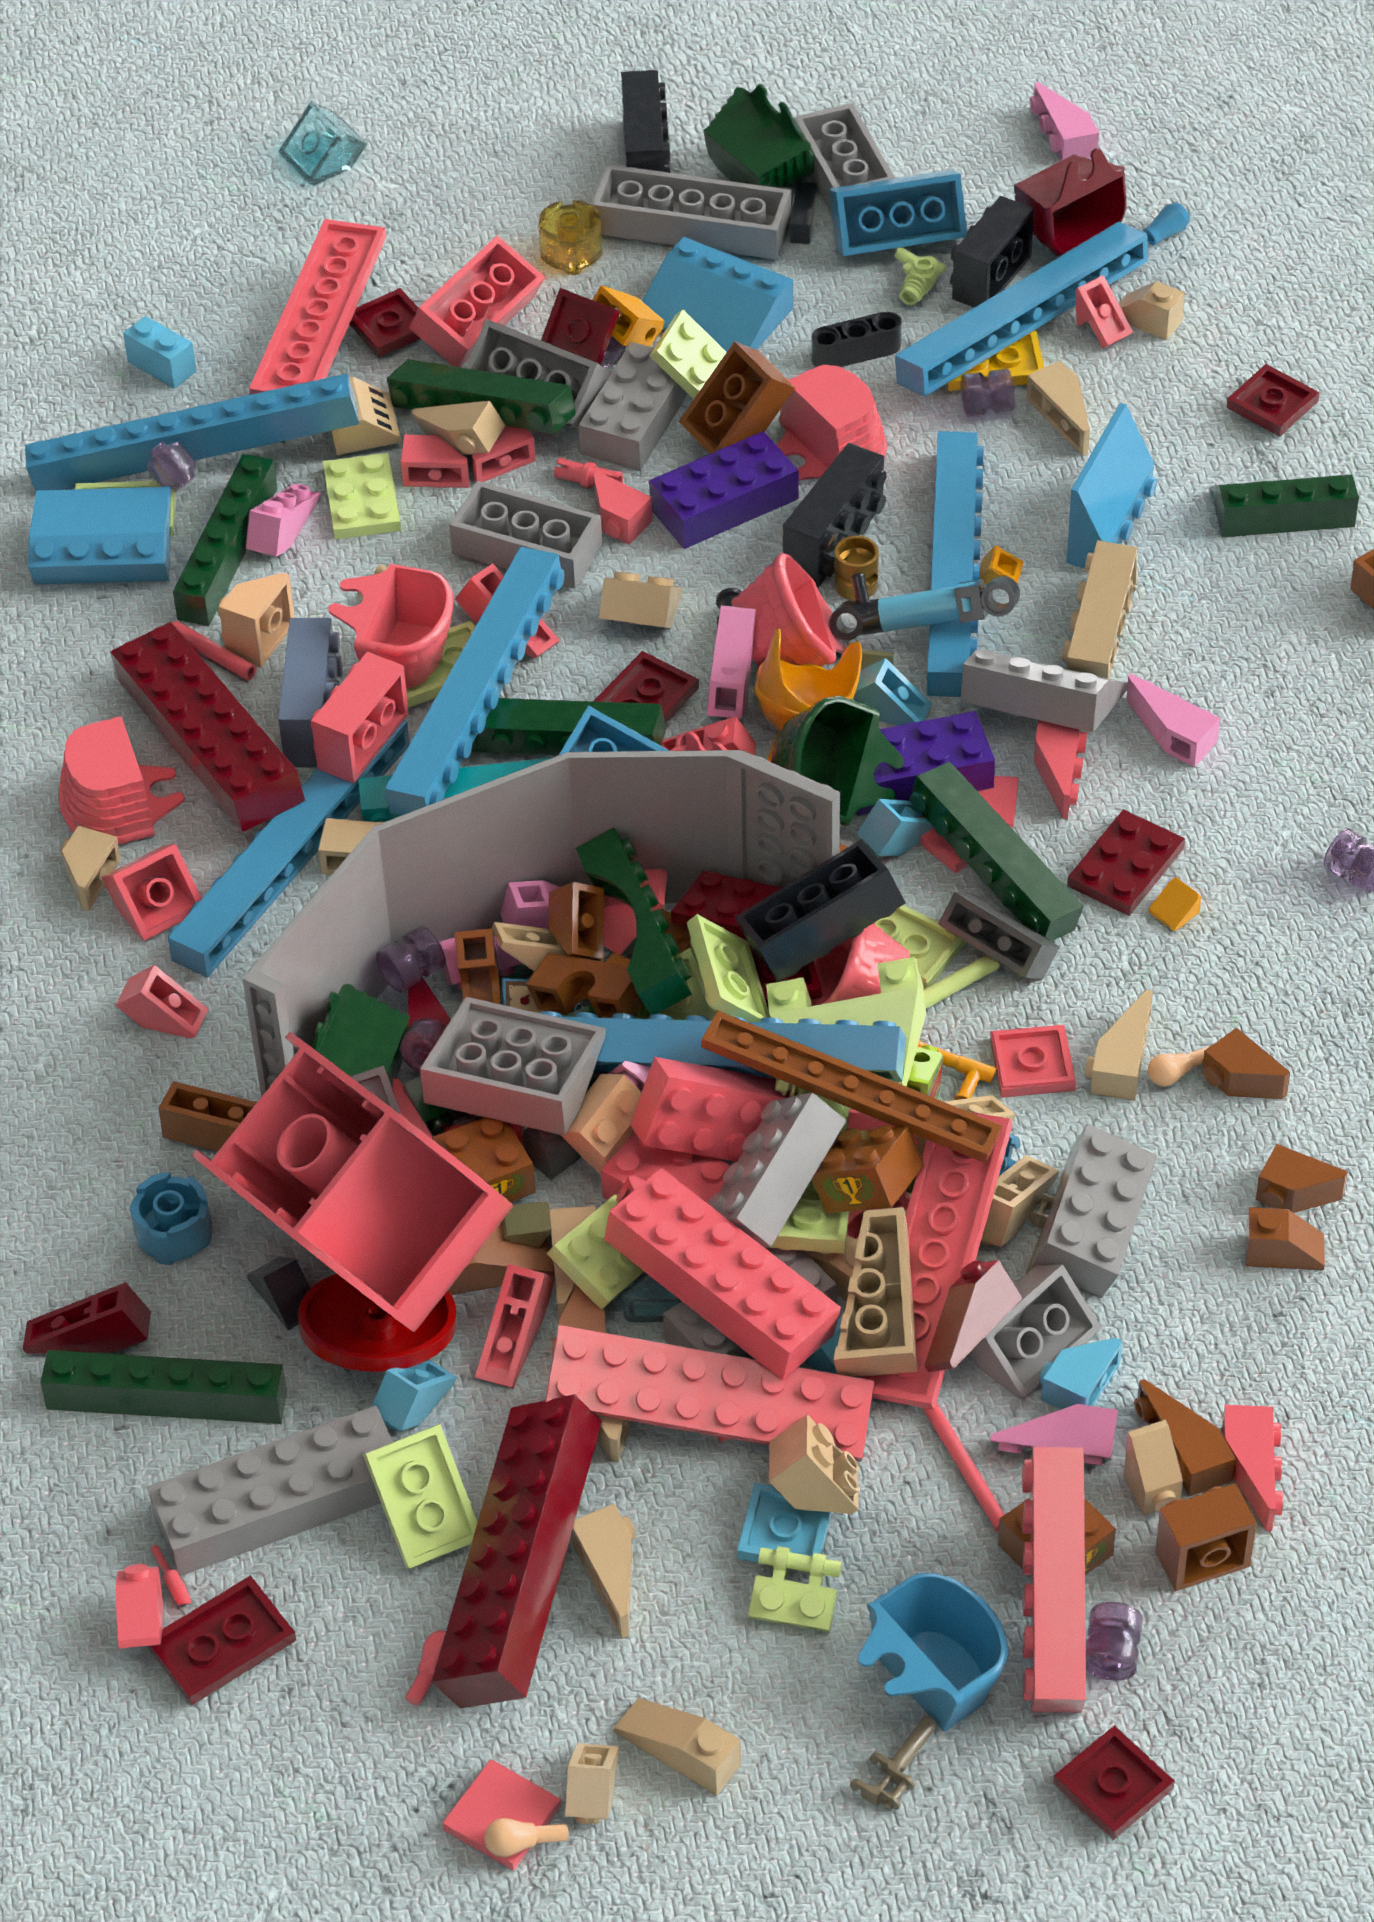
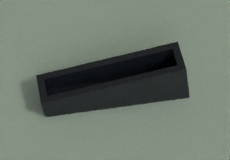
(802, 213)

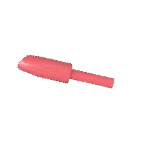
(172, 1579)

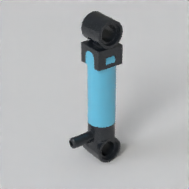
(963, 602)

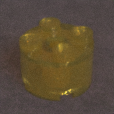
(570, 236)

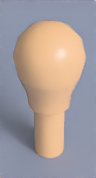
(1169, 1068)
(508, 1836)

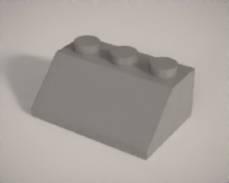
(1036, 1330)

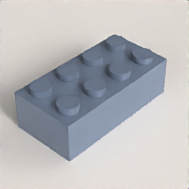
(306, 684)

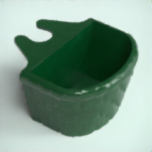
(756, 142)
(838, 747)
(361, 1033)

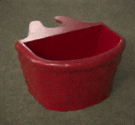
(1074, 200)

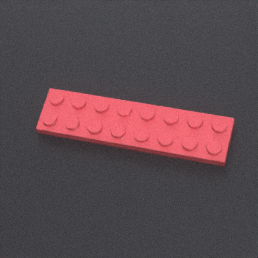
(320, 305)
(944, 1236)
(704, 1390)

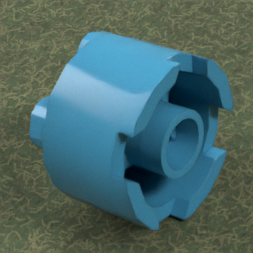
(171, 1217)

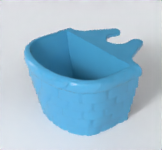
(937, 1645)

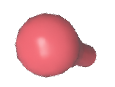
(426, 1668)

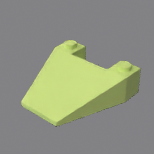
(899, 1002)

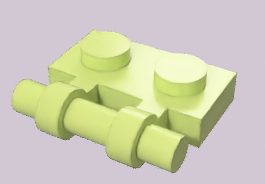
(791, 1601)

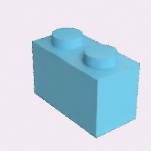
(159, 352)

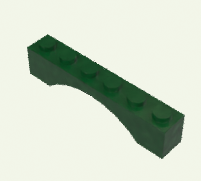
(653, 966)

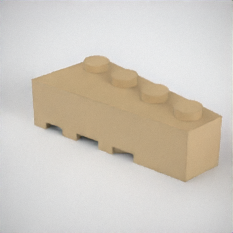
(1102, 609)
(879, 1313)

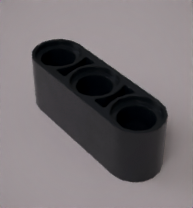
(856, 340)

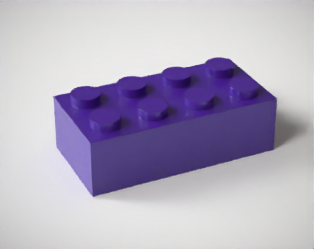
(724, 489)
(932, 744)

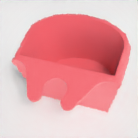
(825, 415)
(790, 601)
(400, 618)
(107, 787)
(853, 968)

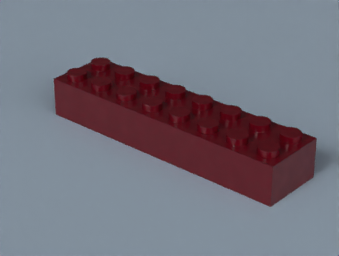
(207, 726)
(517, 1553)

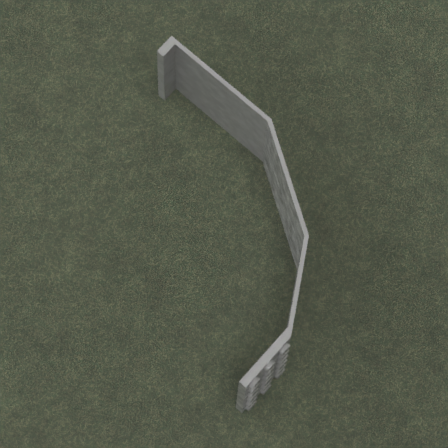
(455, 858)

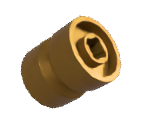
(855, 556)

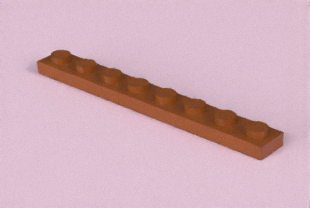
(851, 1086)

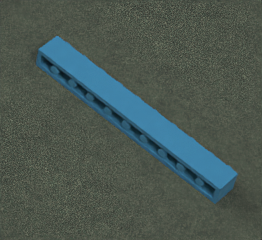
(1018, 309)
(201, 430)
(954, 553)
(475, 682)
(270, 865)
(870, 1047)

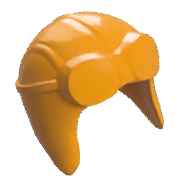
(790, 689)

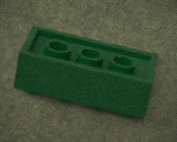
(1285, 505)

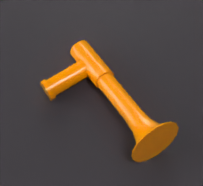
(973, 1069)

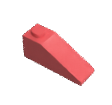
(476, 597)
(514, 1324)

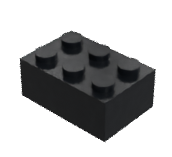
(992, 252)

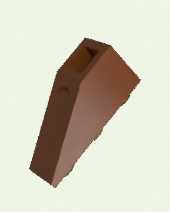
(1198, 1444)

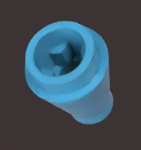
(1168, 222)

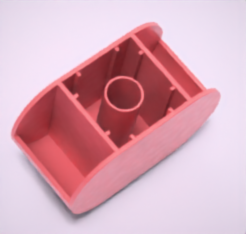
(359, 1186)

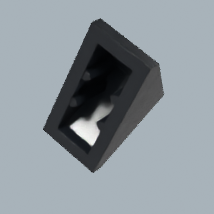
(282, 1288)

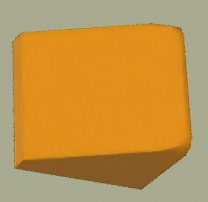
(1000, 563)
(1176, 904)

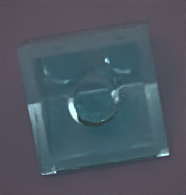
(321, 145)

